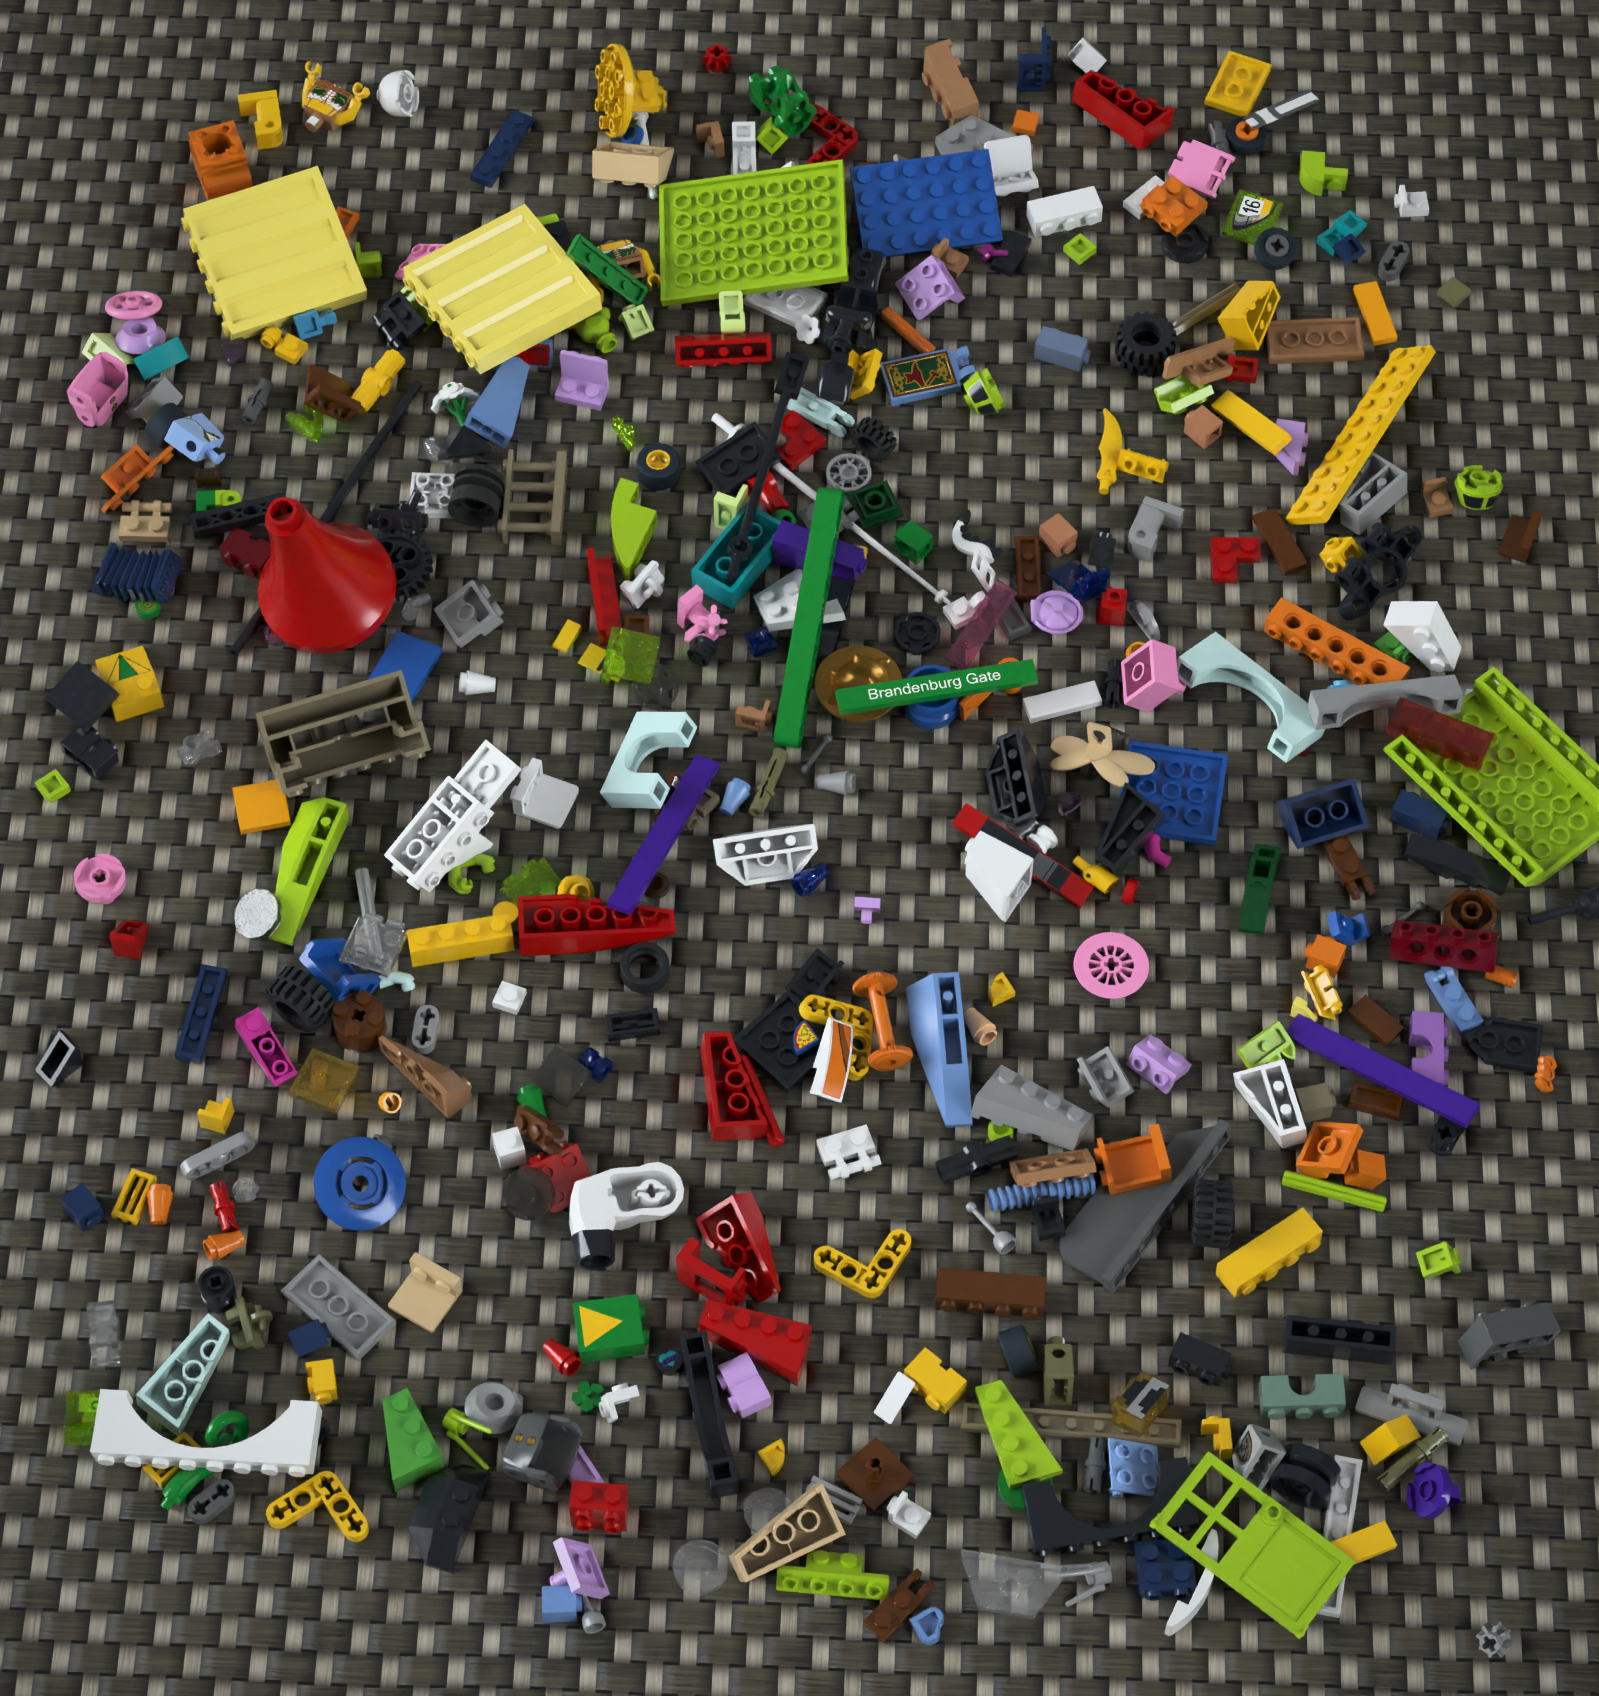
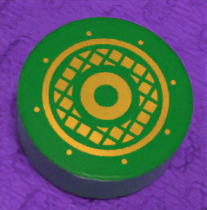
(146, 609)

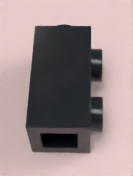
(1200, 1360)

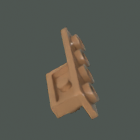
(1201, 363)

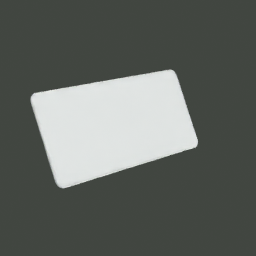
(894, 1397)

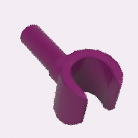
(989, 252)

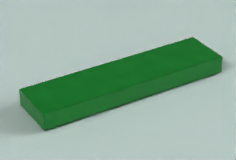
(606, 271)

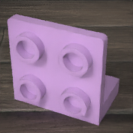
(928, 287)
(582, 380)

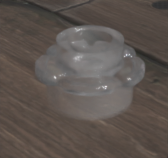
(242, 1184)

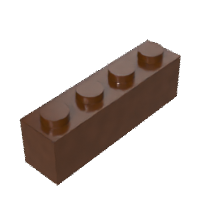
(990, 1293)

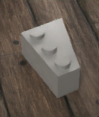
(1372, 493)

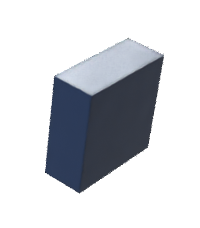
(1349, 249)

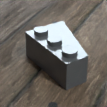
(1508, 1331)

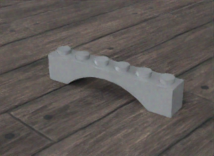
(1336, 705)

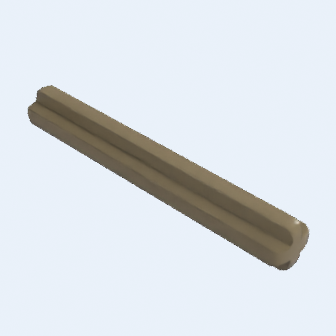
(1205, 309)

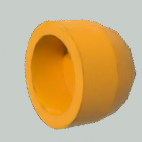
(393, 1098)

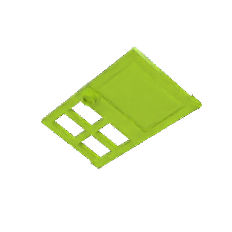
(1275, 1559)

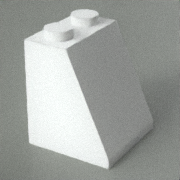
(998, 872)

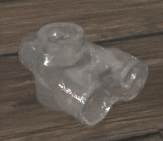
(198, 747)

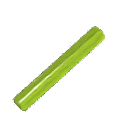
(1334, 1191)

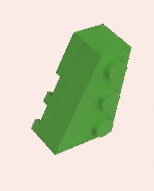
(410, 1442)

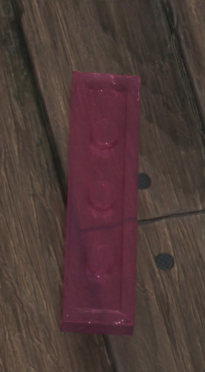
(980, 625)

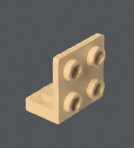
(426, 1293)

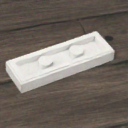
(1062, 701)

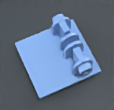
(1132, 1467)

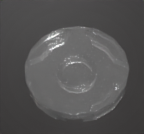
(700, 1567)

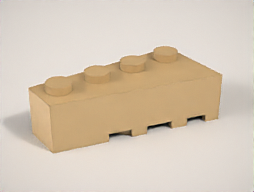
(792, 1533)

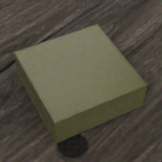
(1453, 292)

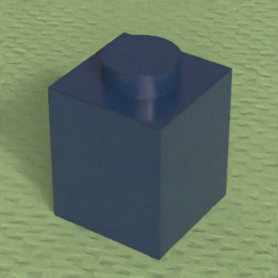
(82, 1207)
(309, 1337)

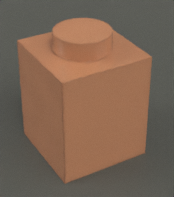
(1202, 426)
(1058, 535)

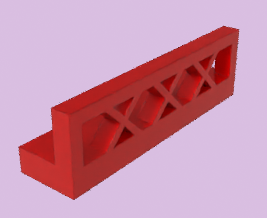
(604, 595)

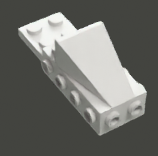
(450, 822)

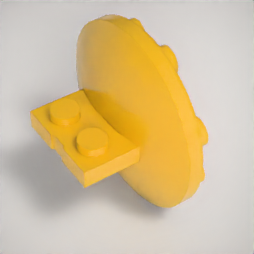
(622, 91)

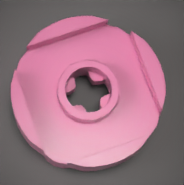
(104, 891)

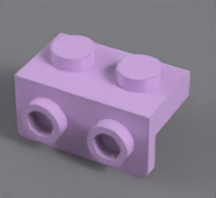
(1157, 1063)

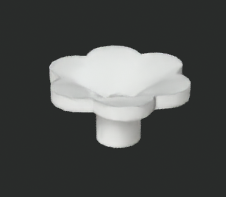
(808, 328)

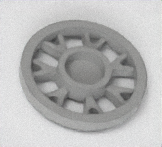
(848, 472)

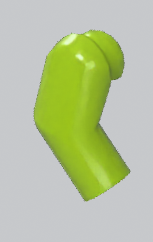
(484, 860)
(458, 883)

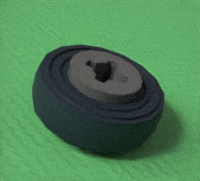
(1267, 251)

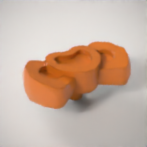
(1545, 1073)

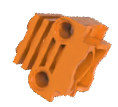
(220, 160)

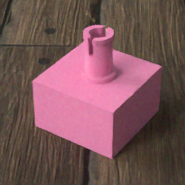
(1150, 676)

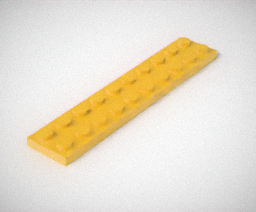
(1360, 435)

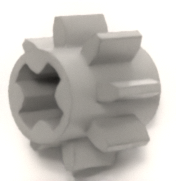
(1494, 1639)

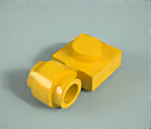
(288, 348)

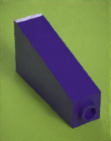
(791, 546)

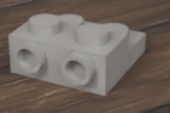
(469, 613)

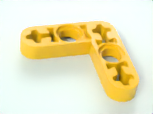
(848, 1011)
(863, 1273)
(319, 1496)

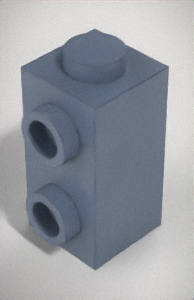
(1061, 348)

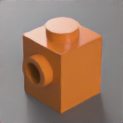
(1325, 952)
(1365, 1170)

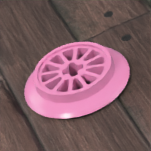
(1117, 943)

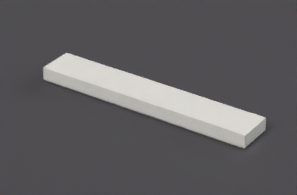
(1340, 1519)

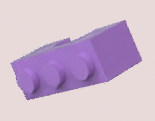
(1428, 1032)

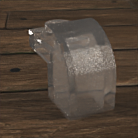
(104, 1333)

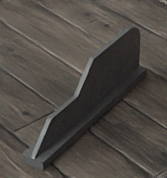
(1119, 1228)

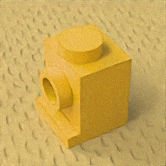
(322, 1380)

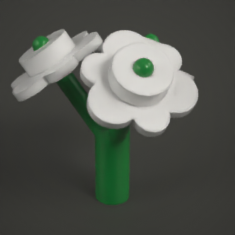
(456, 392)

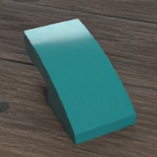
(1342, 227)
(161, 358)

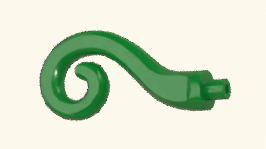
(185, 1480)

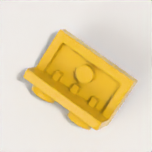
(865, 371)

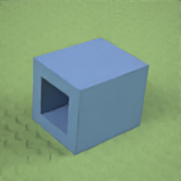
(560, 1604)

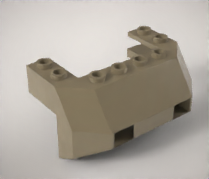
(337, 733)

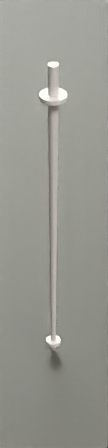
(732, 430)

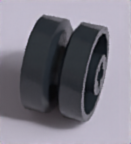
(1305, 1476)

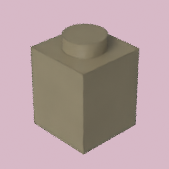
(1315, 1102)

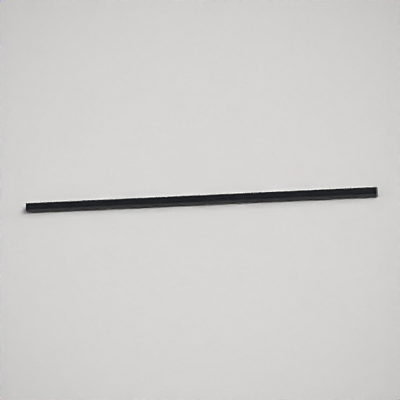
(342, 494)

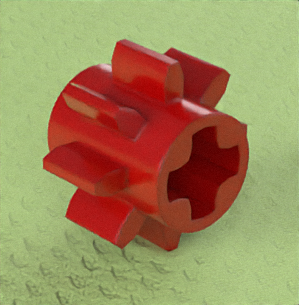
(716, 58)

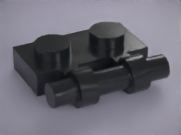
(404, 315)

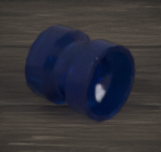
(599, 1066)

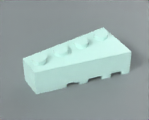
(183, 1377)

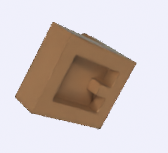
(712, 133)
(952, 259)
(1436, 497)
(754, 719)

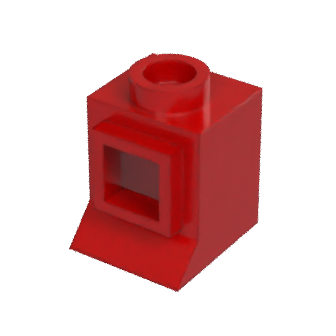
(1112, 607)

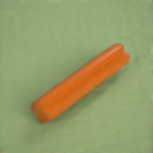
(907, 331)

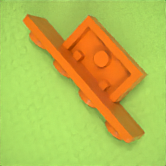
(129, 470)

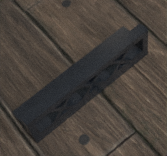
(231, 516)

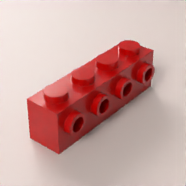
(723, 348)

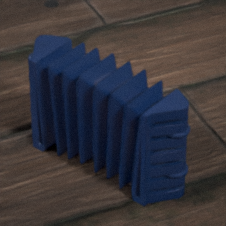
(137, 574)

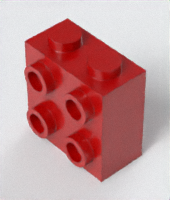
(599, 1506)

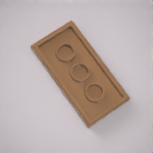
(1314, 340)

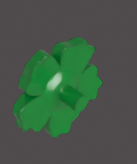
(587, 1396)

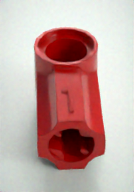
(770, 498)

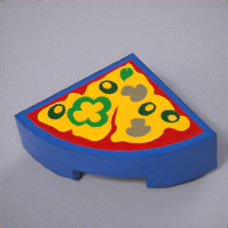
(804, 1038)

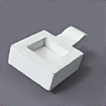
(961, 610)

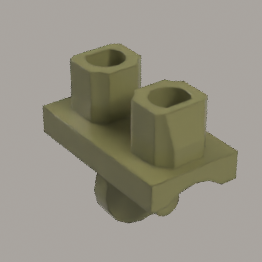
(253, 1323)

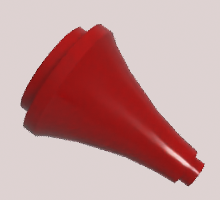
(323, 581)

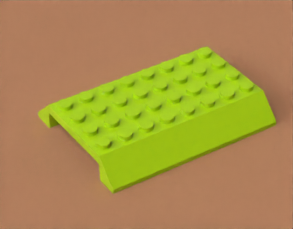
(1534, 793)

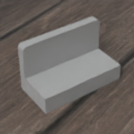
(152, 398)

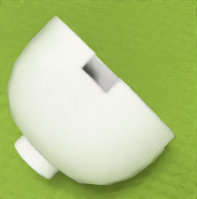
(398, 94)

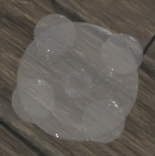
(763, 1507)

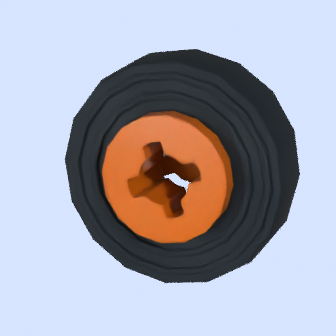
(1243, 143)

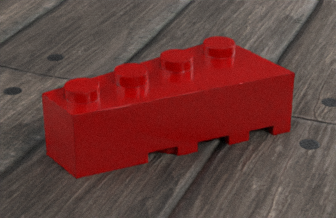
(1122, 110)
(730, 1099)
(768, 1339)

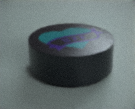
(669, 1361)

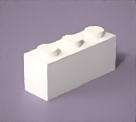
(1064, 211)

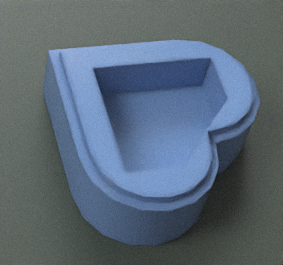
(928, 1625)

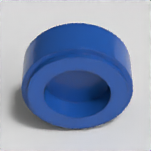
(633, 134)

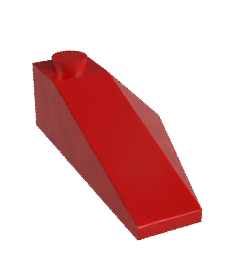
(741, 1238)

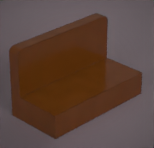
(1520, 536)

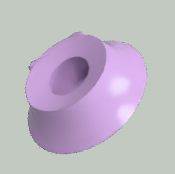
(140, 336)
(1056, 612)

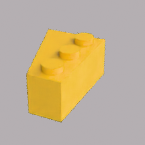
(1250, 314)

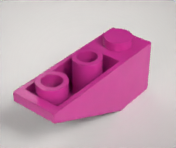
(265, 1047)

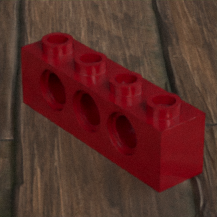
(1444, 946)

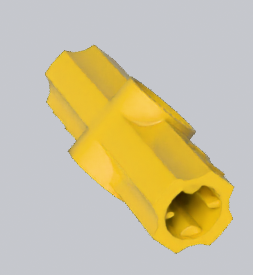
(378, 380)

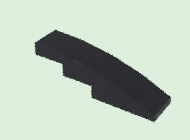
(1457, 862)

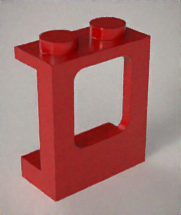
(690, 1265)

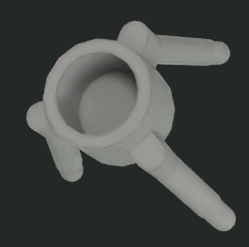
(1095, 1574)

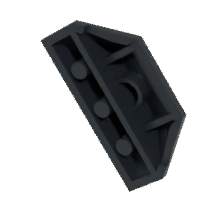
(1015, 779)
(446, 1514)

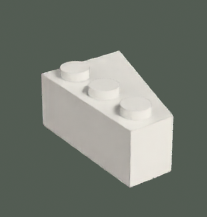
(1274, 1101)

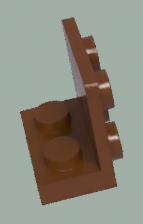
(330, 394)

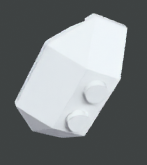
(766, 853)

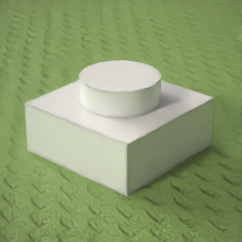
(509, 997)

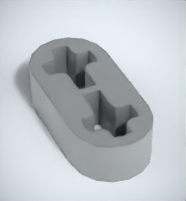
(431, 1030)

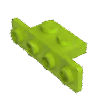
(833, 1575)

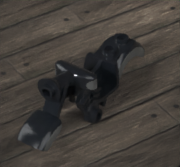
(854, 313)

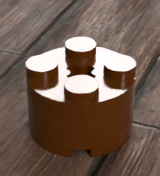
(1470, 910)
(359, 1021)

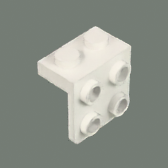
(1012, 165)
(542, 796)

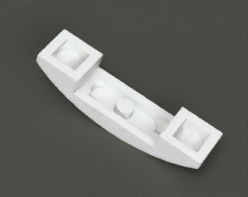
(743, 147)
(1184, 1612)

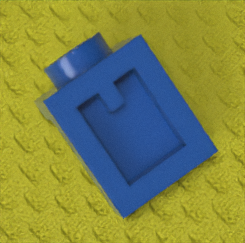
(1348, 930)

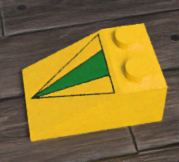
(134, 681)

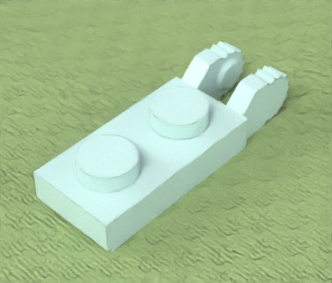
(821, 412)

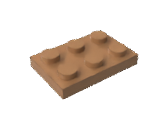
(1052, 1167)

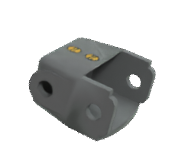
(542, 1450)

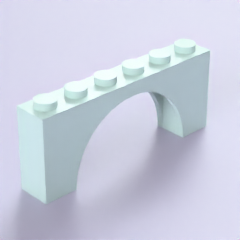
(1220, 661)

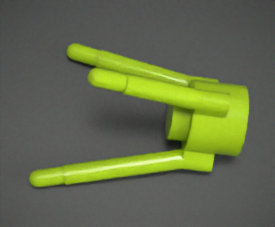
(457, 1424)

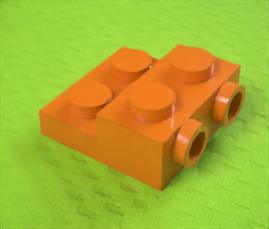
(1173, 205)
(1328, 1149)

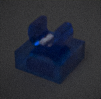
(760, 641)

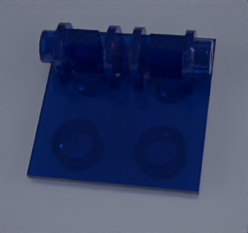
(1080, 580)

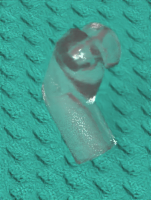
(432, 450)
(413, 604)

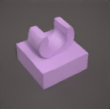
(867, 906)

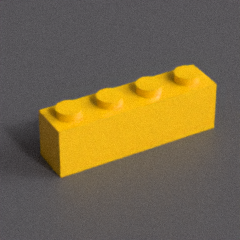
(460, 940)
(1269, 1253)

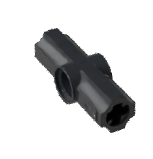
(976, 1159)

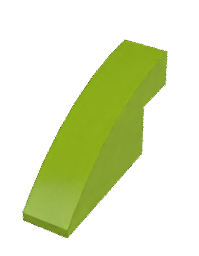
(630, 526)

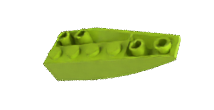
(305, 861)

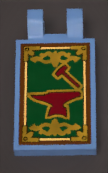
(926, 375)

